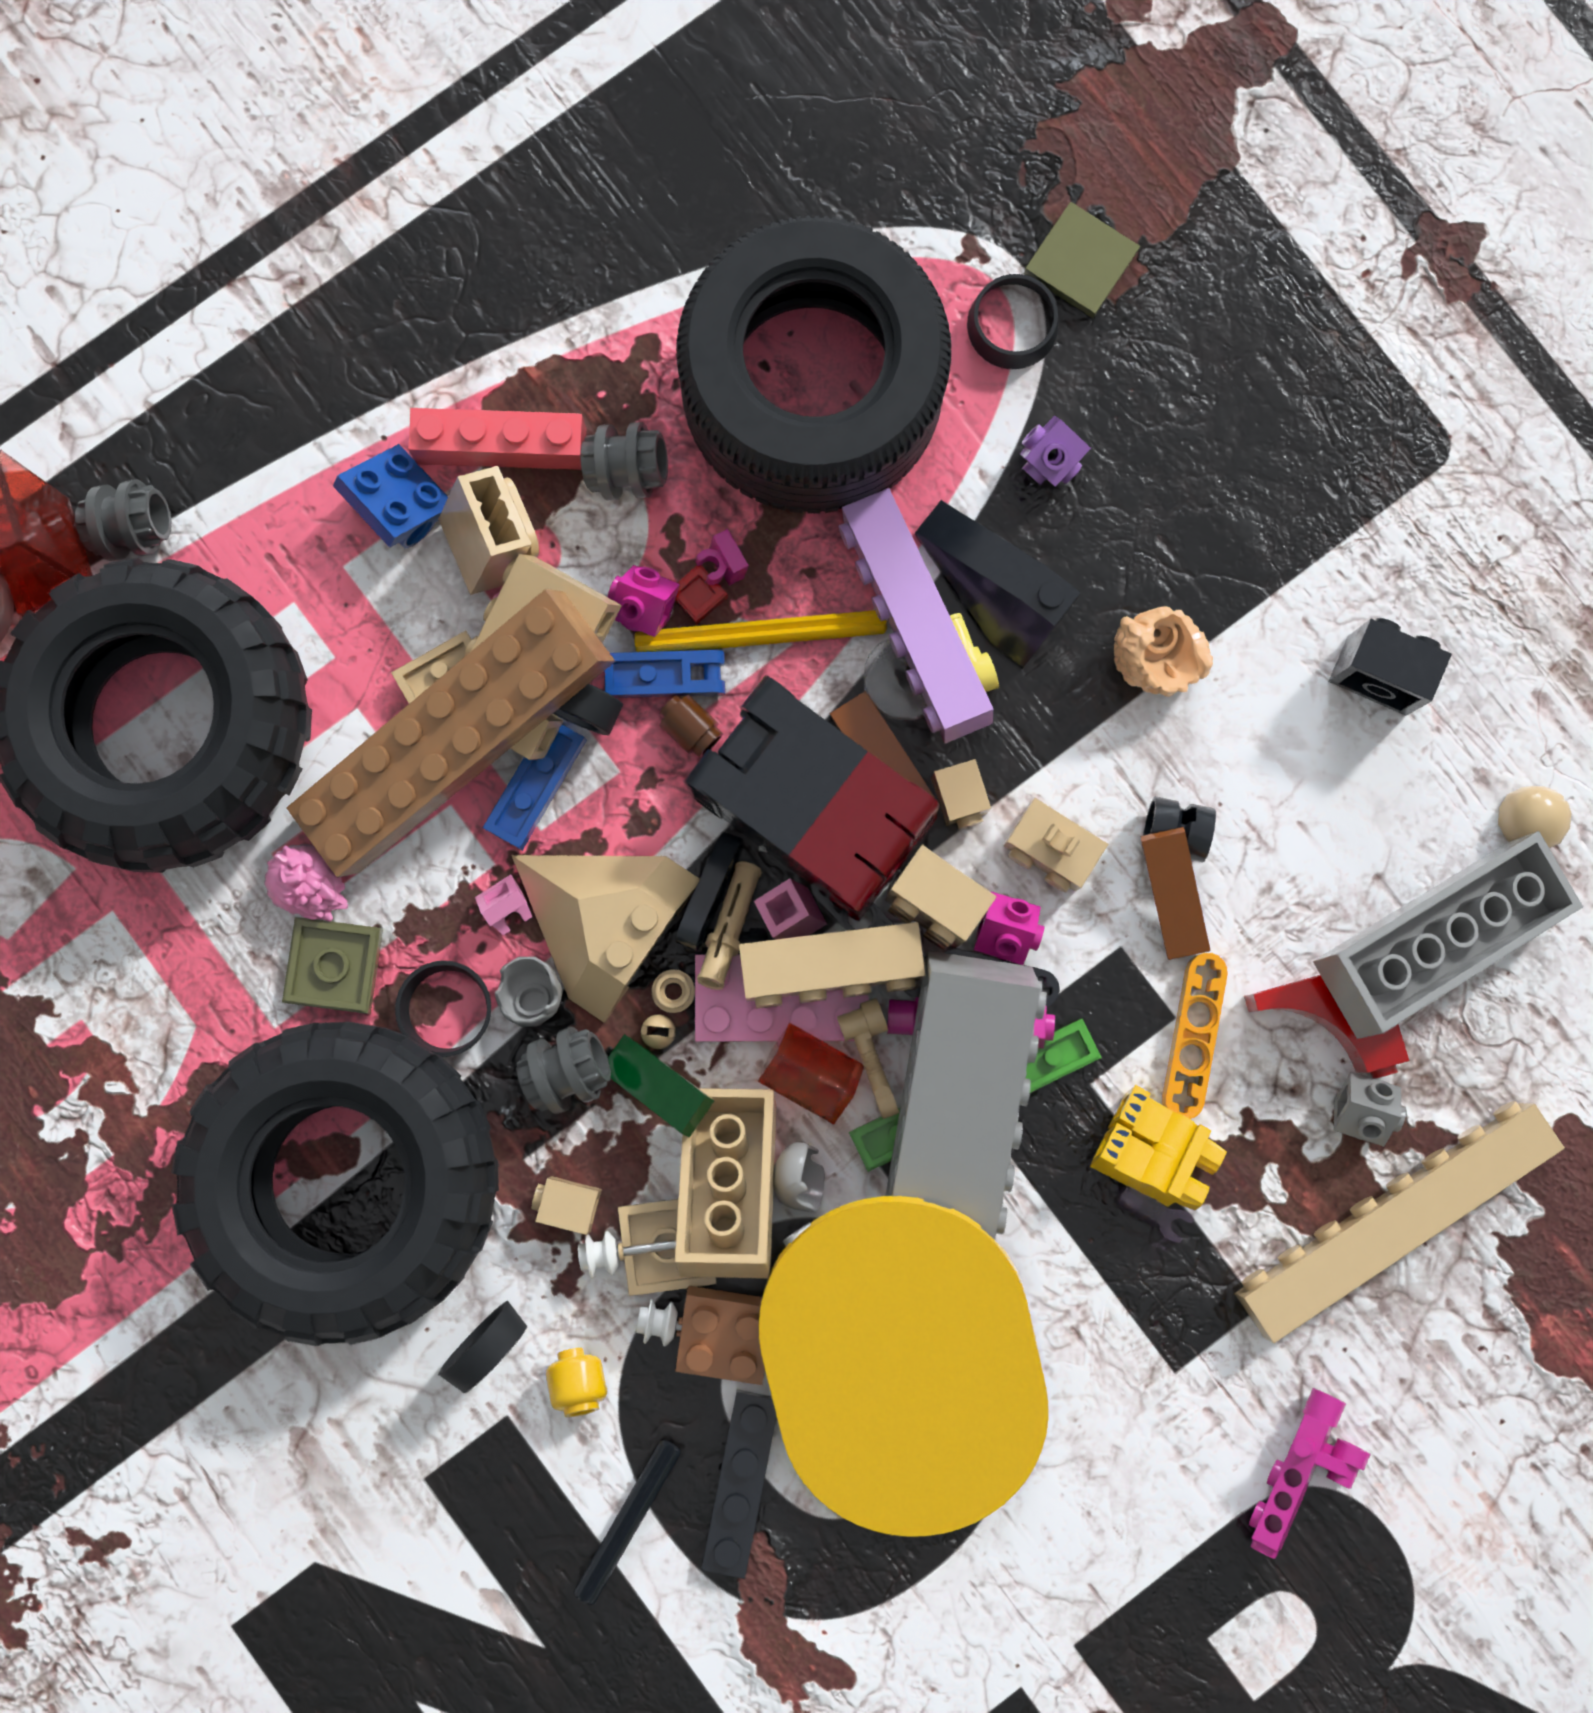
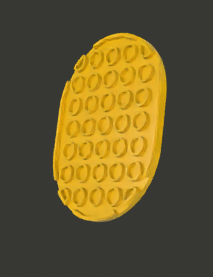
(903, 1366)

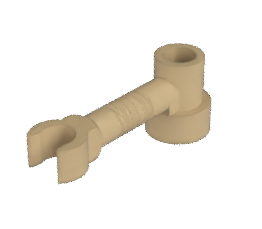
(861, 1026)

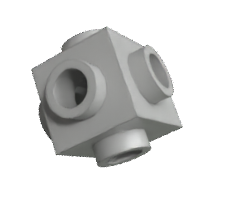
(1368, 1109)

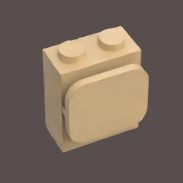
(486, 527)

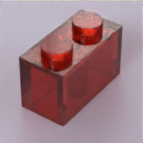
(811, 1073)

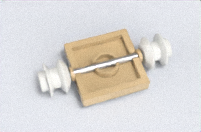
(646, 1248)

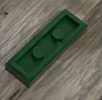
(658, 1086)

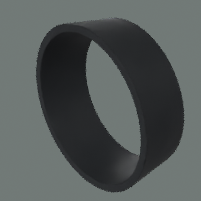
(999, 356)
(407, 989)
(484, 1348)

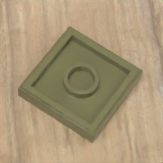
(1082, 259)
(332, 965)

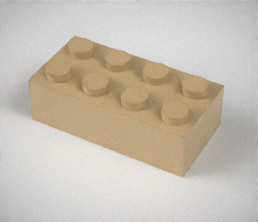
(832, 963)
(728, 1187)

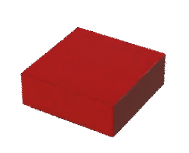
(698, 597)

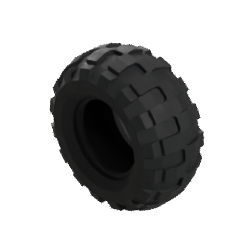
(70, 654)
(230, 1203)

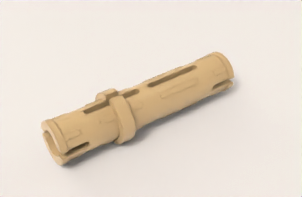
(724, 941)

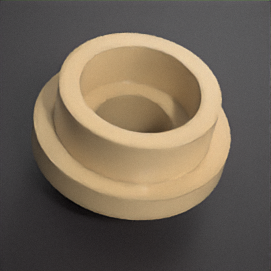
(660, 985)

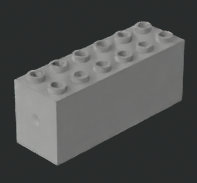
(966, 1085)

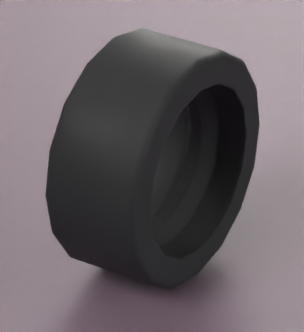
(591, 710)

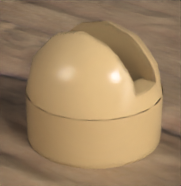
(658, 1041)

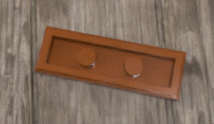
(867, 727)
(1175, 893)

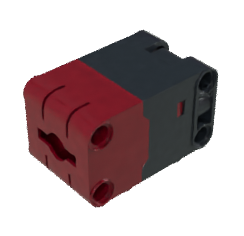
(813, 798)

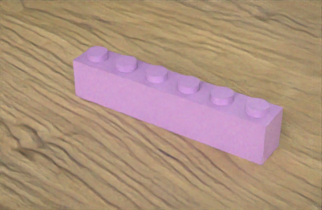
(917, 617)

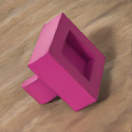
(726, 556)

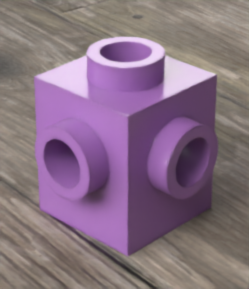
(1068, 447)

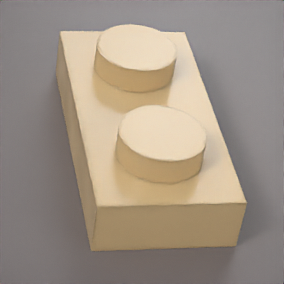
(428, 668)

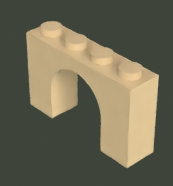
(523, 582)

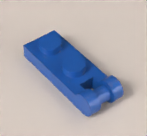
(665, 674)

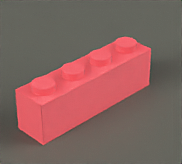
(496, 438)

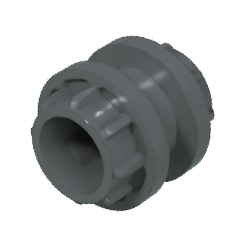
(624, 461)
(123, 520)
(556, 1073)

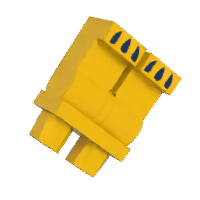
(1157, 1151)

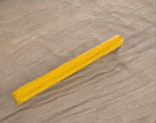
(762, 632)

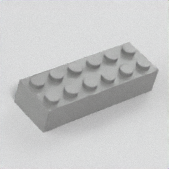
(1447, 935)

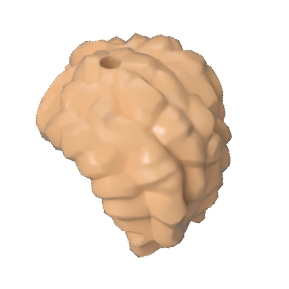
(1161, 651)

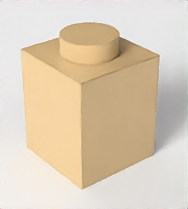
(961, 794)
(566, 1204)

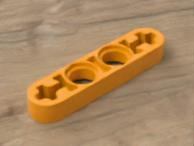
(1201, 1037)

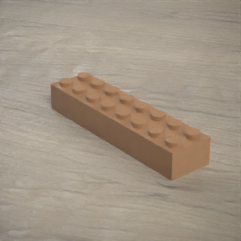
(451, 733)

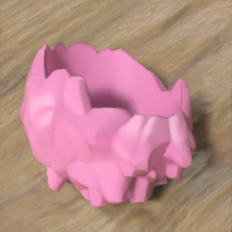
(304, 883)

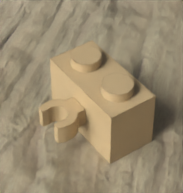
(1054, 846)

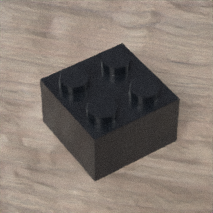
(1390, 666)

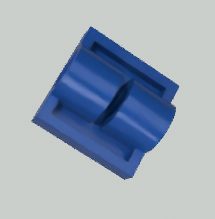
(393, 496)

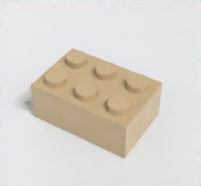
(938, 899)

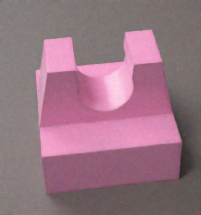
(501, 901)

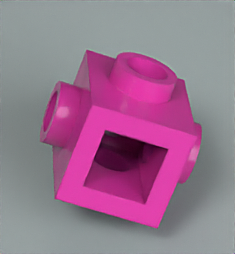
(644, 598)
(1009, 929)

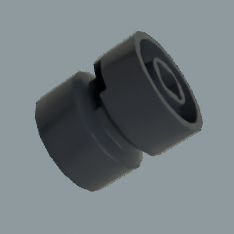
(1196, 819)

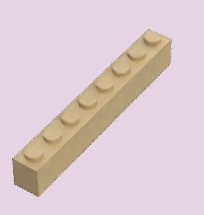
(1398, 1220)

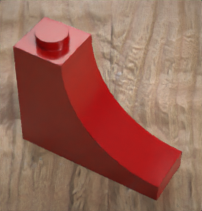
(1313, 1000)

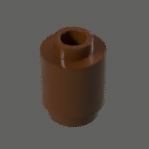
(690, 725)

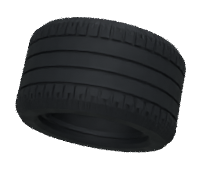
(793, 457)

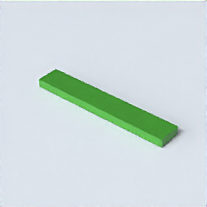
(1067, 1052)

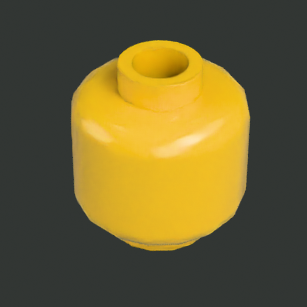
(576, 1383)

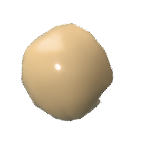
(1535, 810)

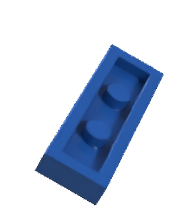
(533, 789)

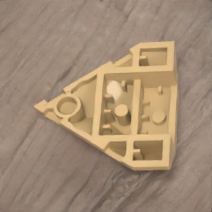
(602, 917)

